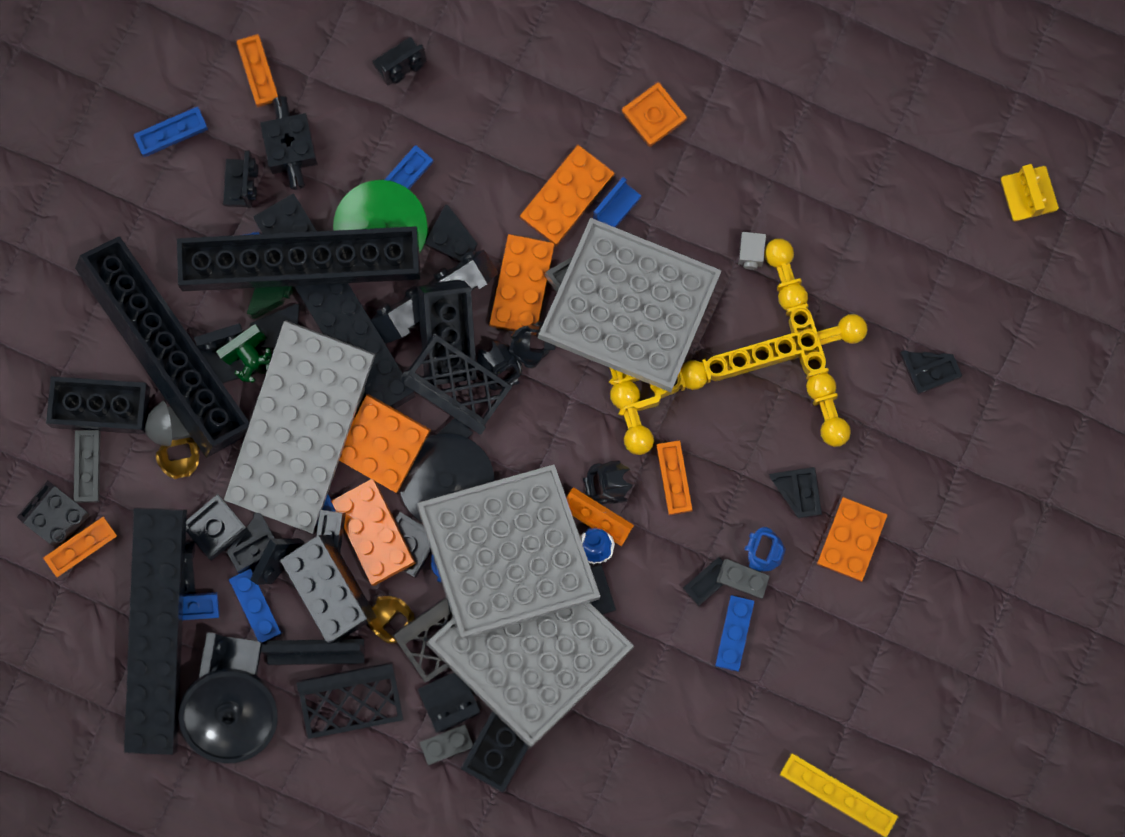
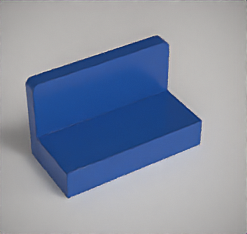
(617, 204)

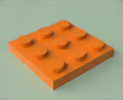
(383, 443)

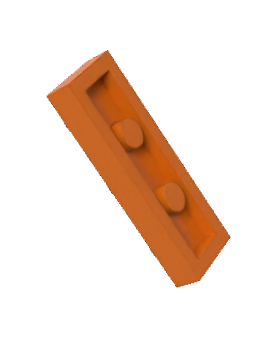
(257, 70)
(674, 477)
(598, 516)
(80, 546)

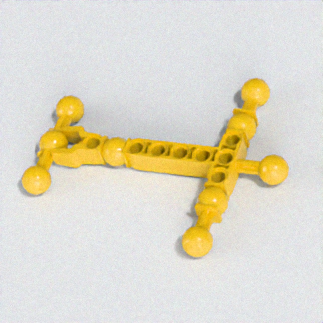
(696, 374)

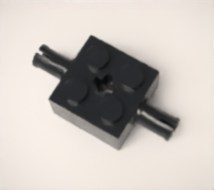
(277, 134)

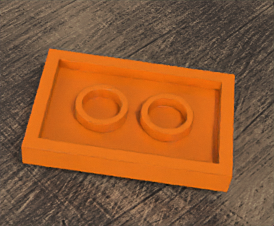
(852, 539)

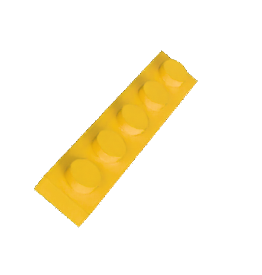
(838, 795)

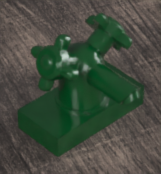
(244, 348)

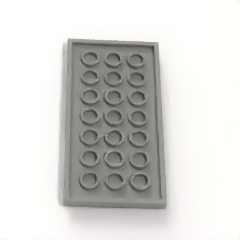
(299, 426)

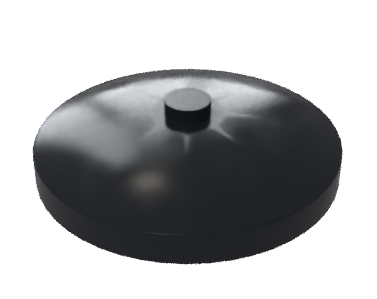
(444, 467)
(228, 716)

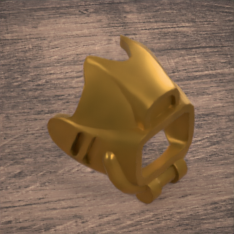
(182, 467)
(385, 610)

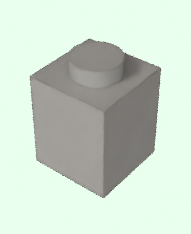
(752, 250)

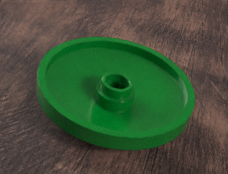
(381, 206)

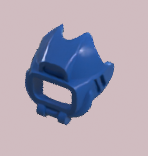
(775, 555)

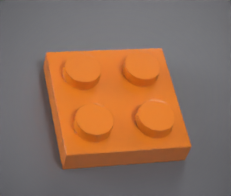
(654, 114)

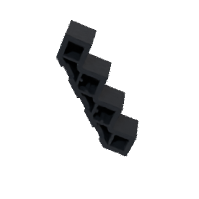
(396, 320)

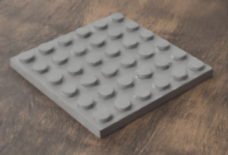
(630, 304)
(508, 551)
(536, 666)

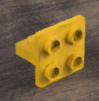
(1029, 193)

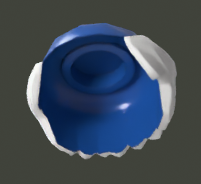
(597, 545)

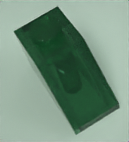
(267, 299)

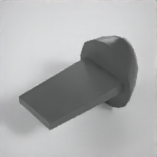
(164, 426)

